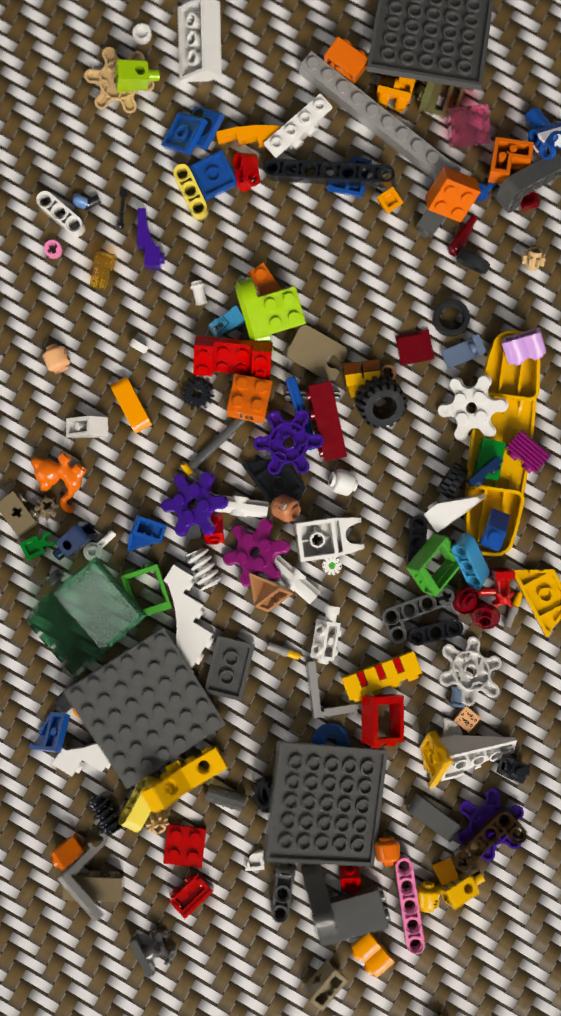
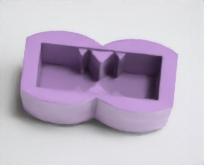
(524, 346)

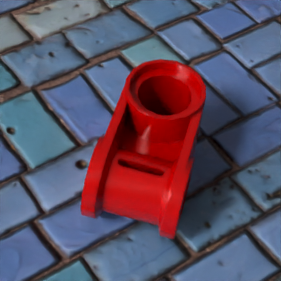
(246, 169)

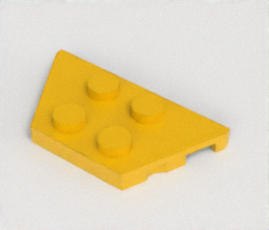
(543, 595)
(435, 757)

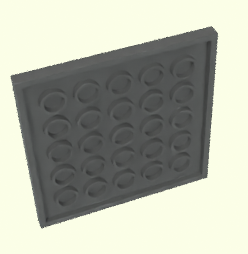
(432, 40)
(144, 707)
(325, 804)

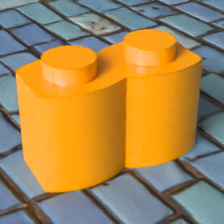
(372, 953)

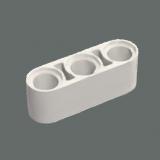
(56, 206)

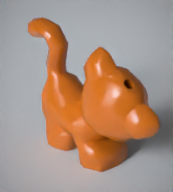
(49, 472)

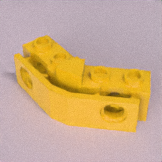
(183, 777)

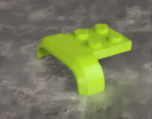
(268, 312)

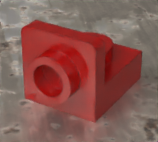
(350, 878)

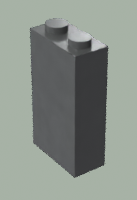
(358, 914)

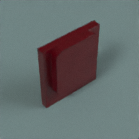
(414, 347)

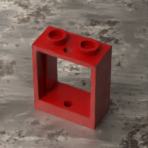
(370, 719)

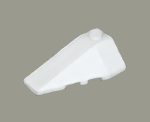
(474, 751)

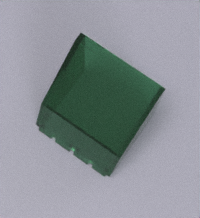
(85, 616)

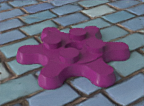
(268, 549)

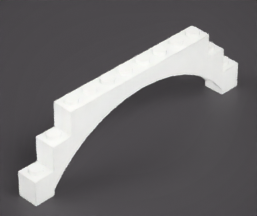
(190, 642)

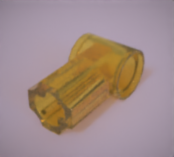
(103, 265)

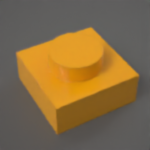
(389, 200)

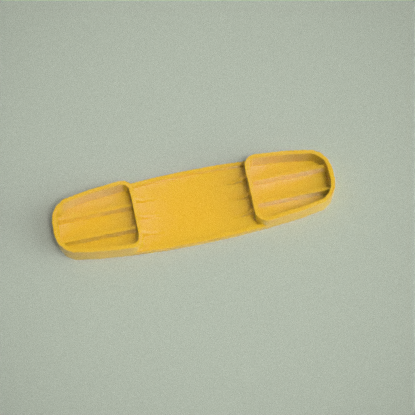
(520, 388)

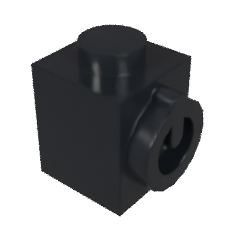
(513, 769)

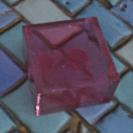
(468, 125)

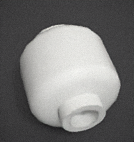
(342, 482)

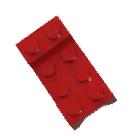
(232, 357)

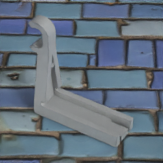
(315, 698)
(72, 886)

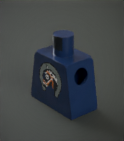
(74, 540)

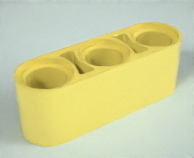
(189, 183)
(136, 809)

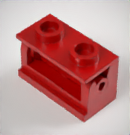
(190, 894)

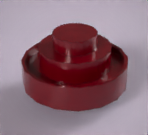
(465, 600)
(486, 616)

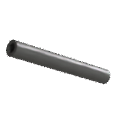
(216, 443)

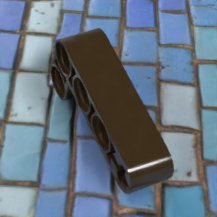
(487, 841)

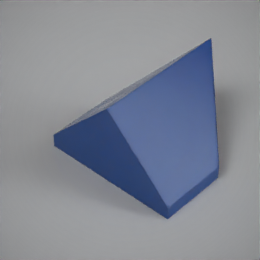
(145, 533)

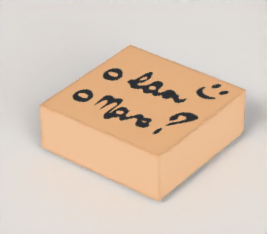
(467, 719)

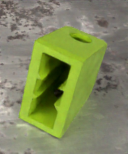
(134, 75)

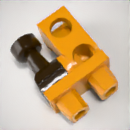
(395, 89)

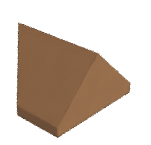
(267, 593)

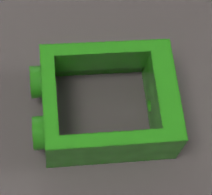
(416, 567)
(148, 568)

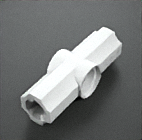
(245, 507)
(296, 580)

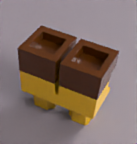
(353, 374)

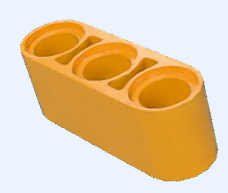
(130, 404)

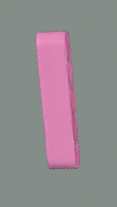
(409, 912)

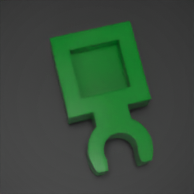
(35, 546)

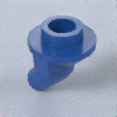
(484, 188)

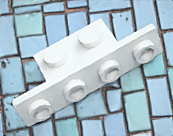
(299, 127)

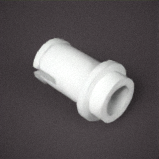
(199, 293)

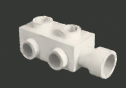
(326, 636)

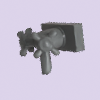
(147, 953)

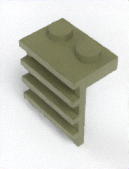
(430, 96)

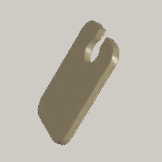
(312, 349)

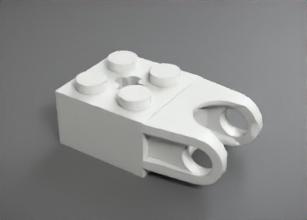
(332, 538)

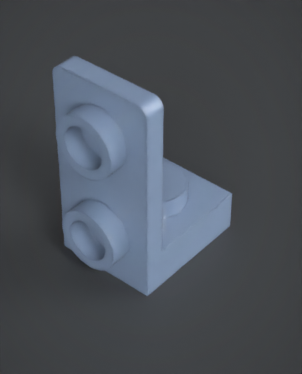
(463, 352)

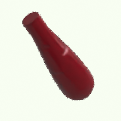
(460, 239)

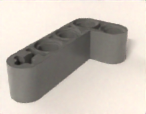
(526, 181)
(418, 610)
(319, 900)

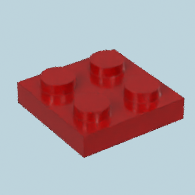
(184, 845)

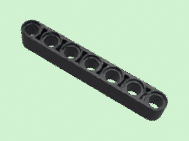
(322, 167)

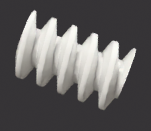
(203, 568)

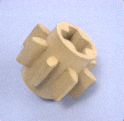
(533, 258)
(157, 822)

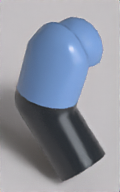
(85, 203)

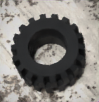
(387, 413)

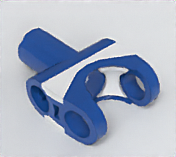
(543, 133)

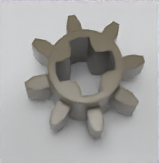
(46, 502)

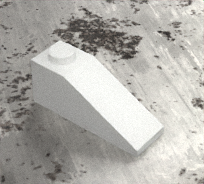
(448, 511)

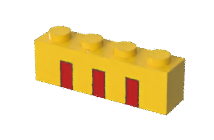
(381, 675)

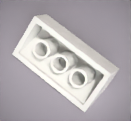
(199, 41)

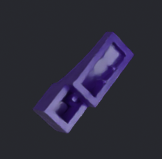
(153, 254)

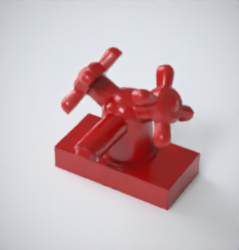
(502, 586)

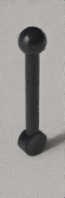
(123, 194)

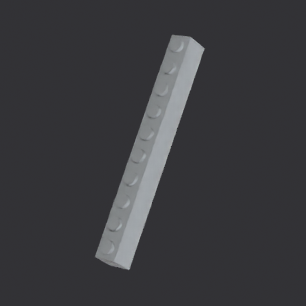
(374, 116)

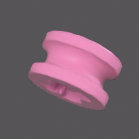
(47, 248)

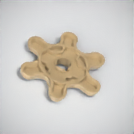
(106, 80)

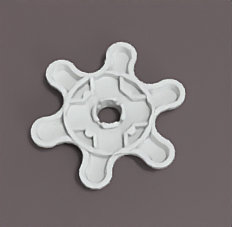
(485, 407)
(481, 668)

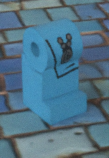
(227, 323)

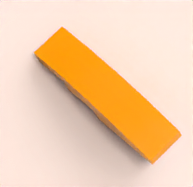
(247, 134)

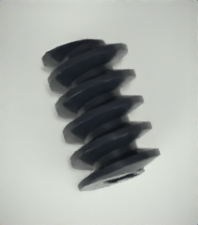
(104, 813)

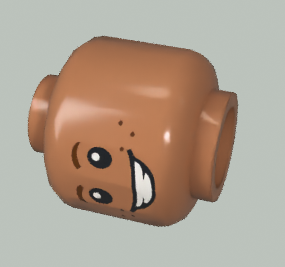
(285, 508)

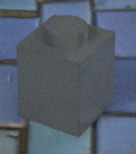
(429, 224)

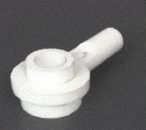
(94, 549)

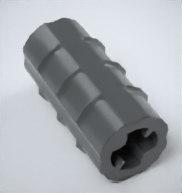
(225, 797)

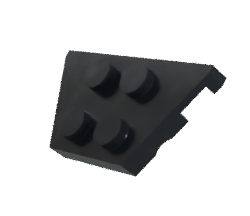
(274, 485)

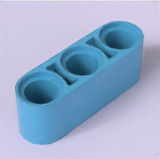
(470, 561)

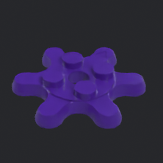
(276, 442)
(202, 512)
(479, 814)

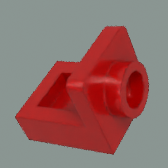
(218, 535)

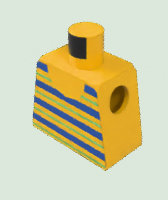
(462, 889)

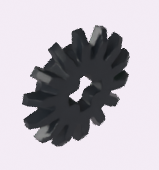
(204, 395)

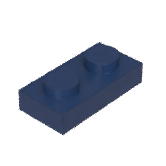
(491, 466)

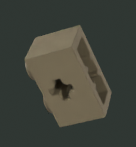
(8, 508)
(324, 985)

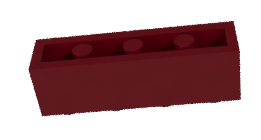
(327, 420)

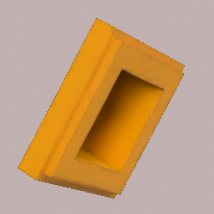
(445, 871)

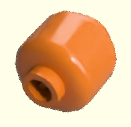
(387, 850)

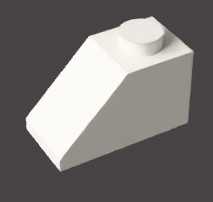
(87, 427)

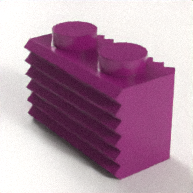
(527, 452)

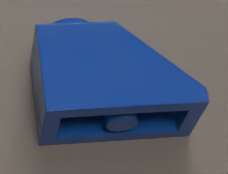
(494, 530)

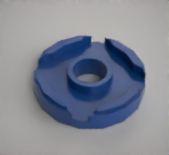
(331, 730)

